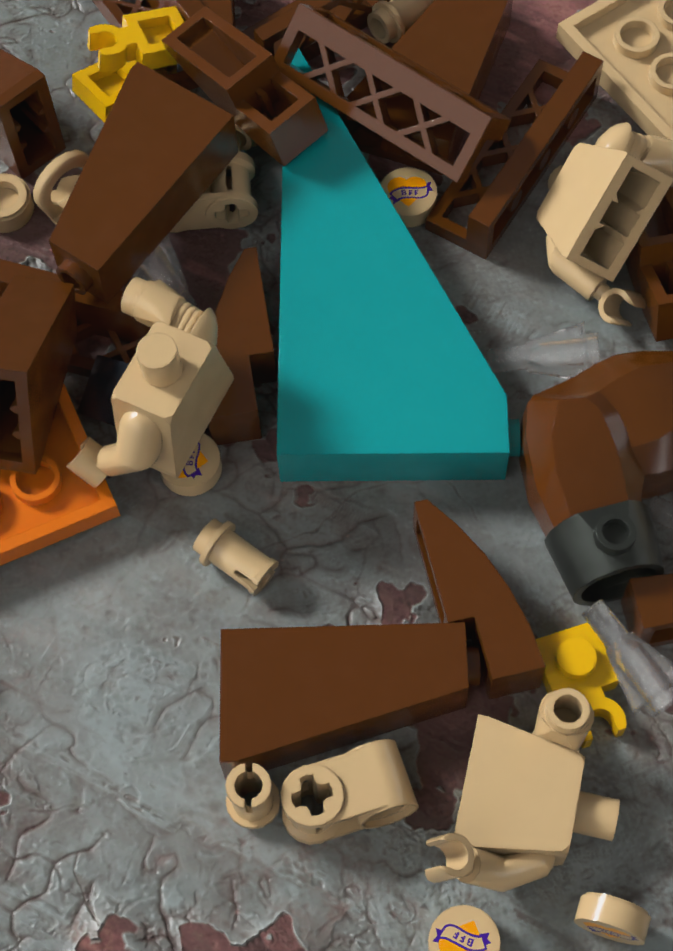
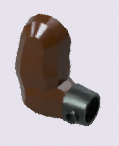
(590, 462)

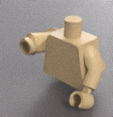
(600, 210)
(165, 390)
(524, 799)

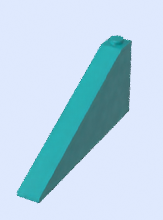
(369, 345)

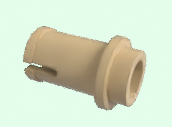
(393, 18)
(234, 556)
(263, 807)

